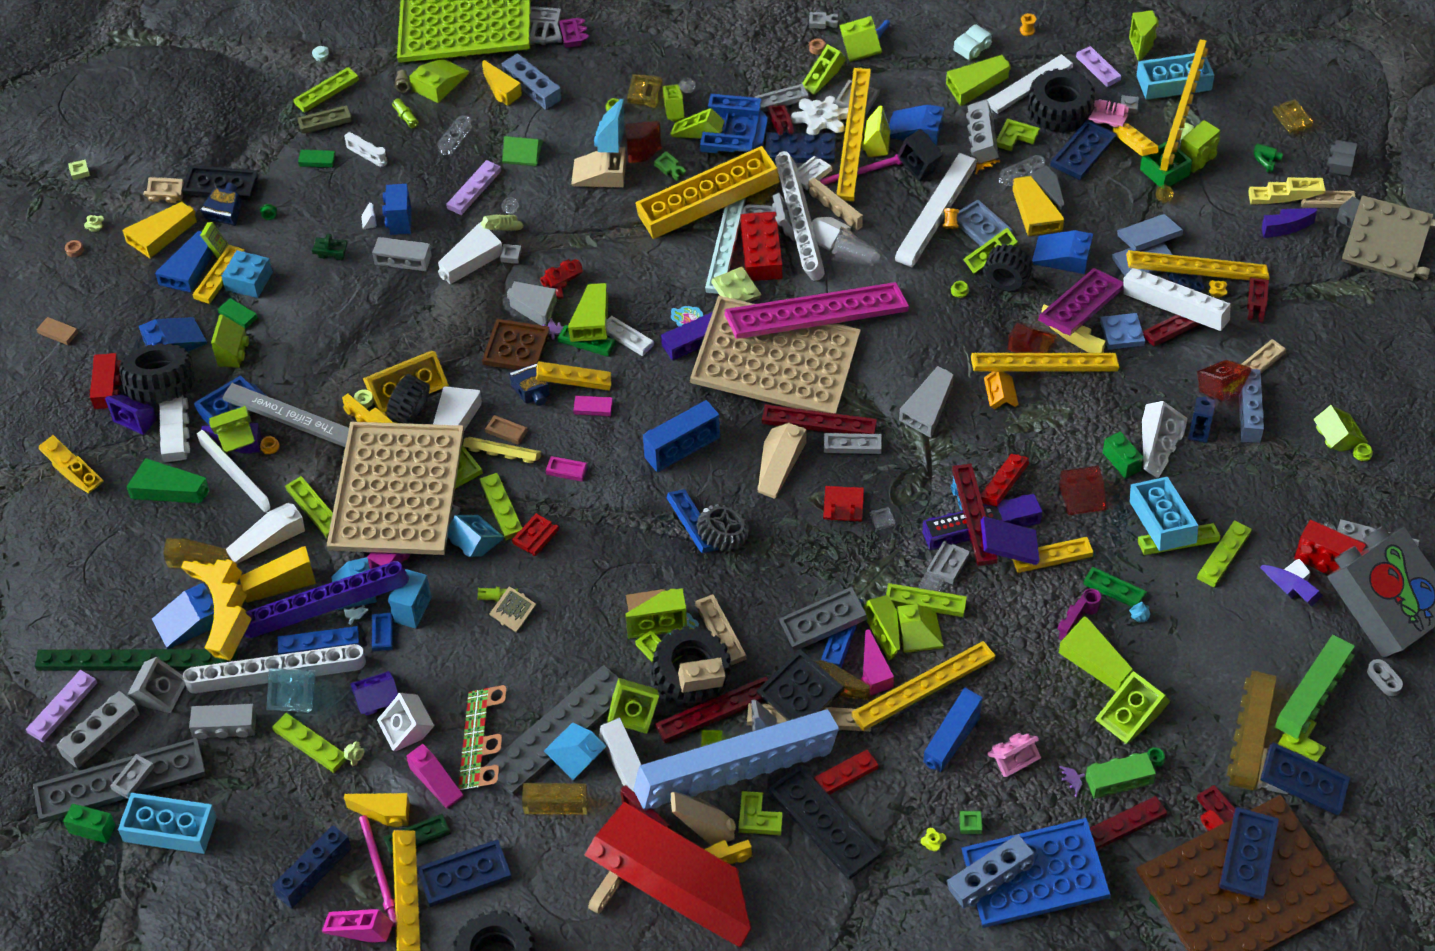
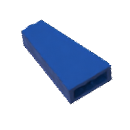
(186, 265)
(953, 730)

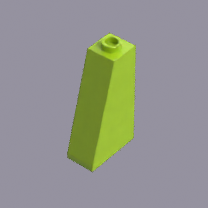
(977, 78)
(590, 315)
(1094, 654)

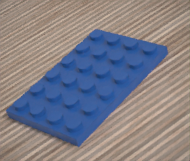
(1062, 877)

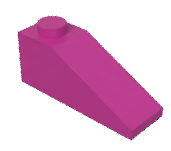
(875, 668)
(433, 776)
(359, 925)

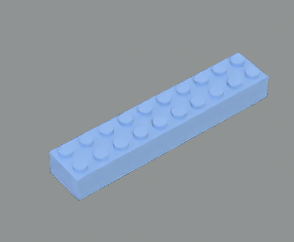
(736, 759)

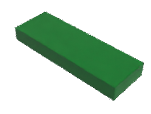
(600, 347)
(1114, 587)

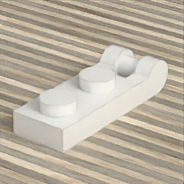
(366, 149)

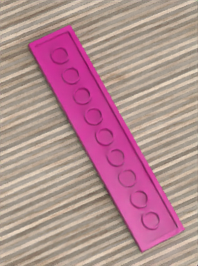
(816, 310)

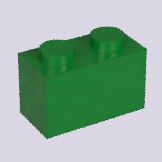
(1122, 455)
(89, 823)

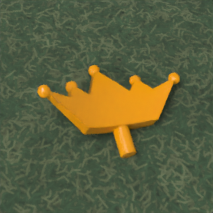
(985, 164)

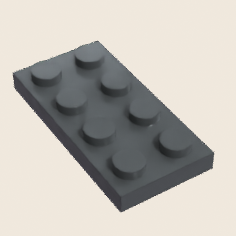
(823, 619)

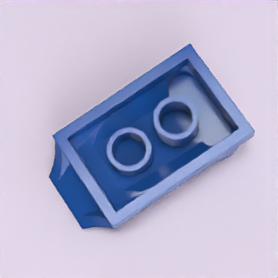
(213, 403)

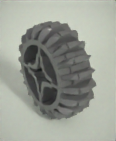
(722, 527)

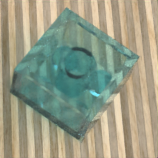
(291, 689)

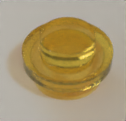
(1164, 193)

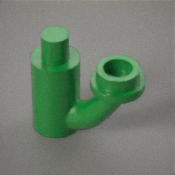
(1264, 152)

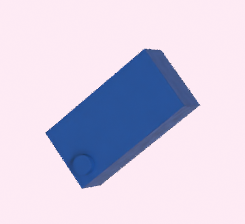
(681, 436)

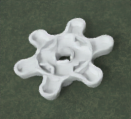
(815, 118)

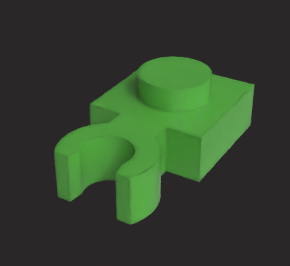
(668, 164)

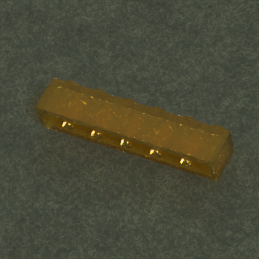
(1252, 730)

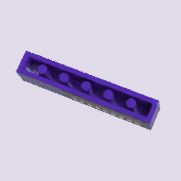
(953, 527)

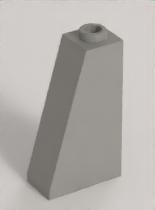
(927, 402)

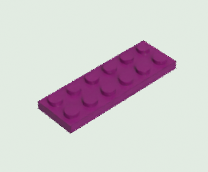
(1081, 301)

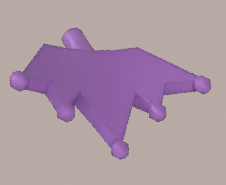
(554, 330)
(1073, 778)

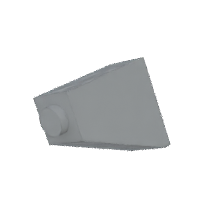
(533, 301)

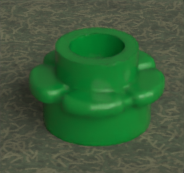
(268, 211)
(1157, 753)

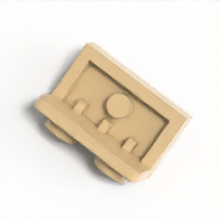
(164, 189)

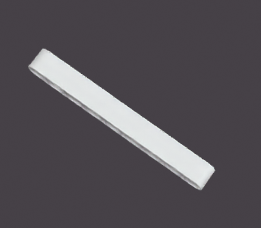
(934, 210)
(799, 216)
(243, 669)

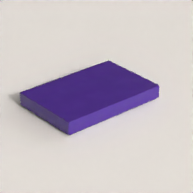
(1009, 540)

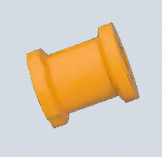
(1028, 22)
(951, 218)

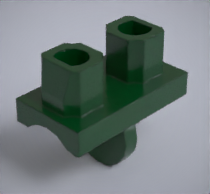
(329, 247)

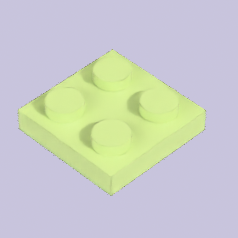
(736, 285)

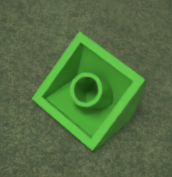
(521, 150)

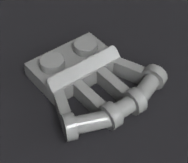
(548, 19)

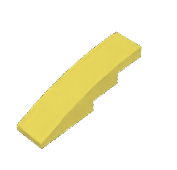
(1287, 191)
(1082, 338)

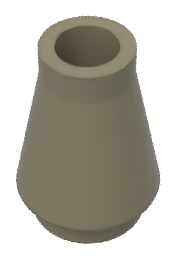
(402, 82)

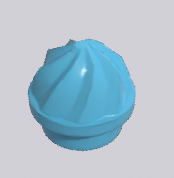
(1140, 612)

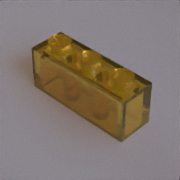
(555, 798)

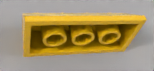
(424, 367)

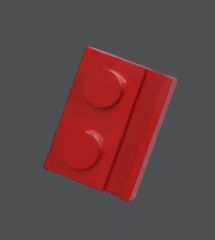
(535, 534)

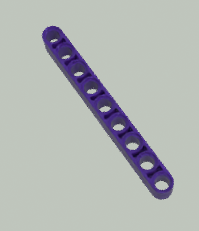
(326, 598)

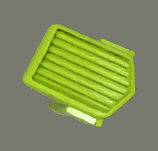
(233, 428)

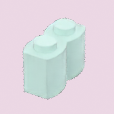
(973, 42)

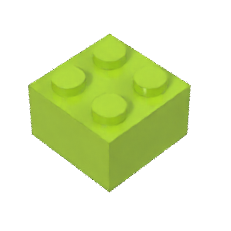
(1201, 144)

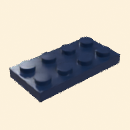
(801, 146)
(1083, 150)
(1305, 778)
(1249, 853)
(464, 873)

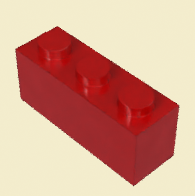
(104, 379)

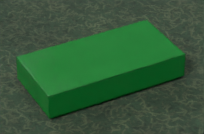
(316, 158)
(237, 313)

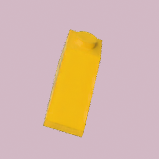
(502, 85)
(385, 808)

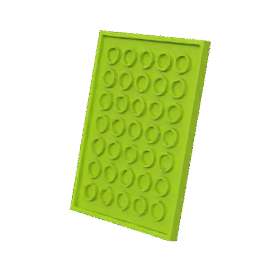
(461, 28)

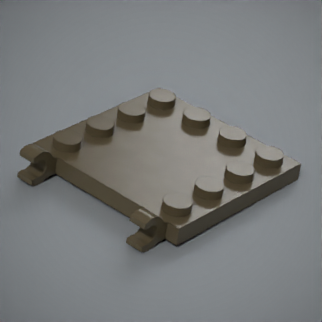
(1388, 238)

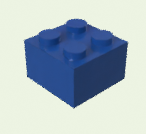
(397, 209)

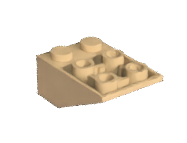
(600, 169)

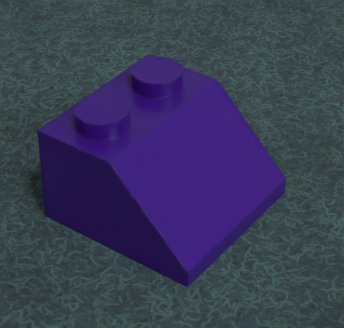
(131, 413)
(374, 692)

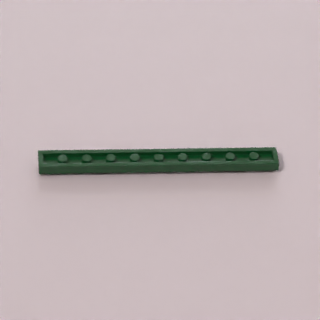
(122, 659)

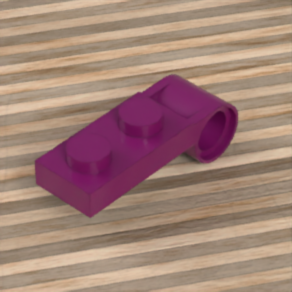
(1076, 611)

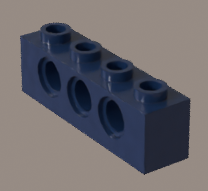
(312, 866)

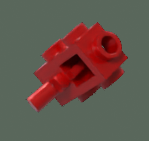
(557, 277)

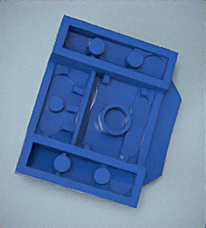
(742, 128)

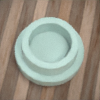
(320, 53)

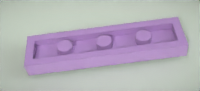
(473, 187)
(61, 706)

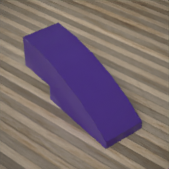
(1288, 221)
(1292, 584)

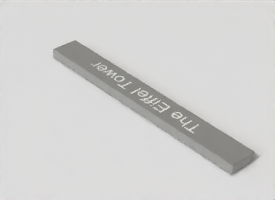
(287, 414)

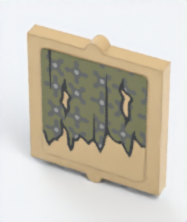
(512, 609)

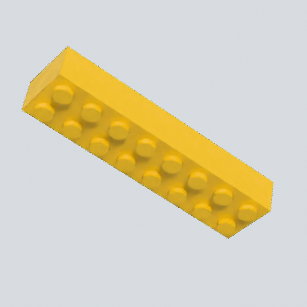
(707, 192)

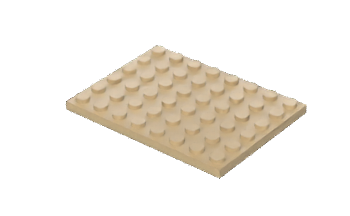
(783, 368)
(396, 488)

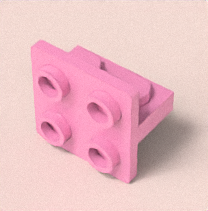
(1015, 753)

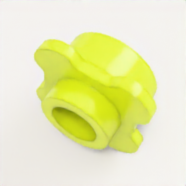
(933, 845)

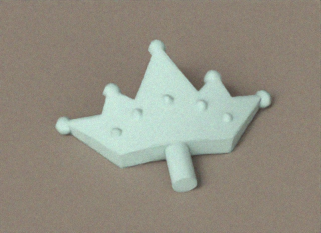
(355, 614)

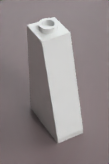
(471, 253)
(457, 406)
(620, 751)

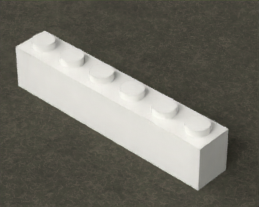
(1177, 299)

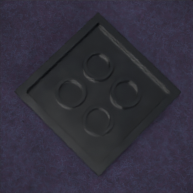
(800, 688)

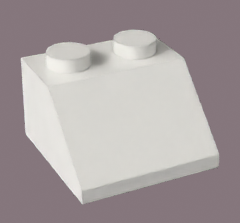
(405, 721)

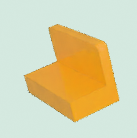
(1000, 389)

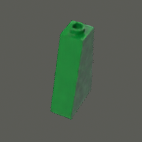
(166, 483)

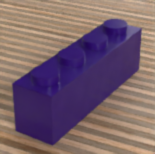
(686, 337)

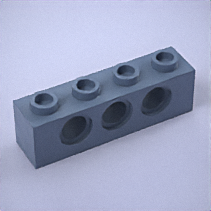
(532, 81)
(1251, 408)
(994, 861)

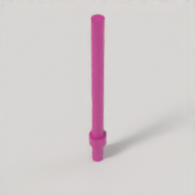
(864, 169)
(389, 903)

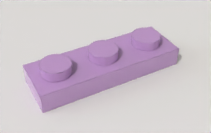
(1098, 66)

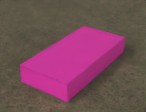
(593, 405)
(566, 468)

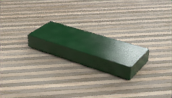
(424, 832)

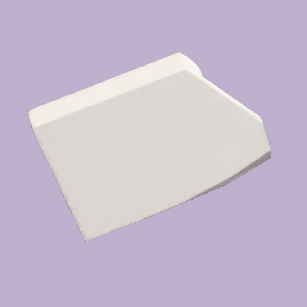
(826, 231)

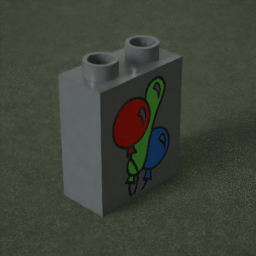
(1388, 589)

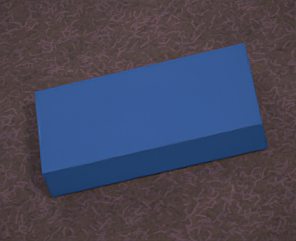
(382, 632)

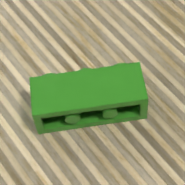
(1120, 775)

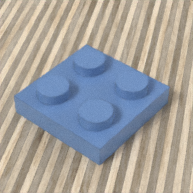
(1122, 331)

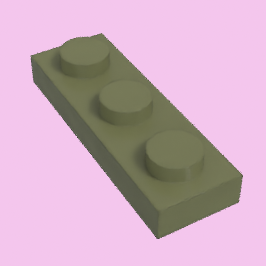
(324, 119)

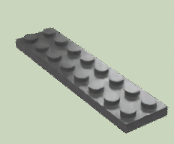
(526, 755)
(92, 786)

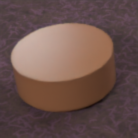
(817, 46)
(74, 248)

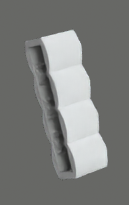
(174, 430)

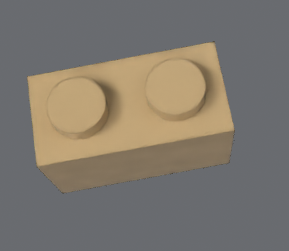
(701, 675)

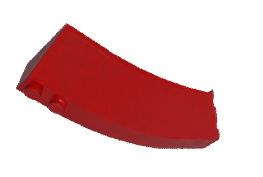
(673, 872)

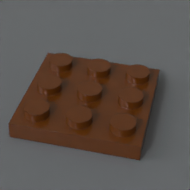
(515, 344)

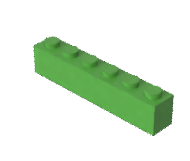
(1315, 686)

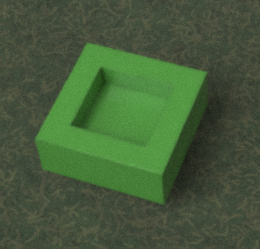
(970, 822)

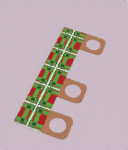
(474, 740)

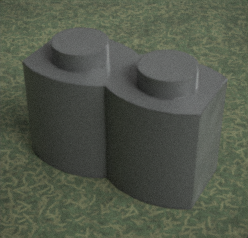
(1342, 158)

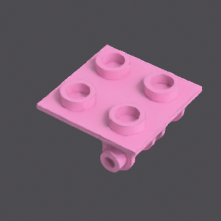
(1114, 118)

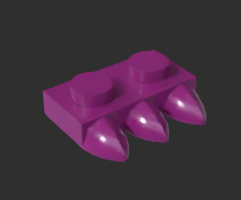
(573, 32)

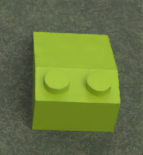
(436, 79)
(659, 614)
(1132, 708)

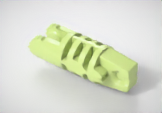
(501, 222)

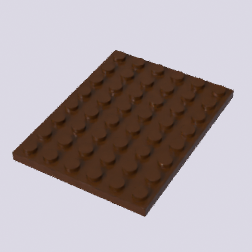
(1208, 918)

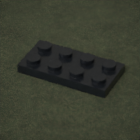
(203, 179)

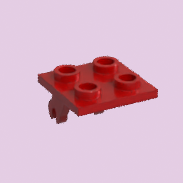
(843, 503)

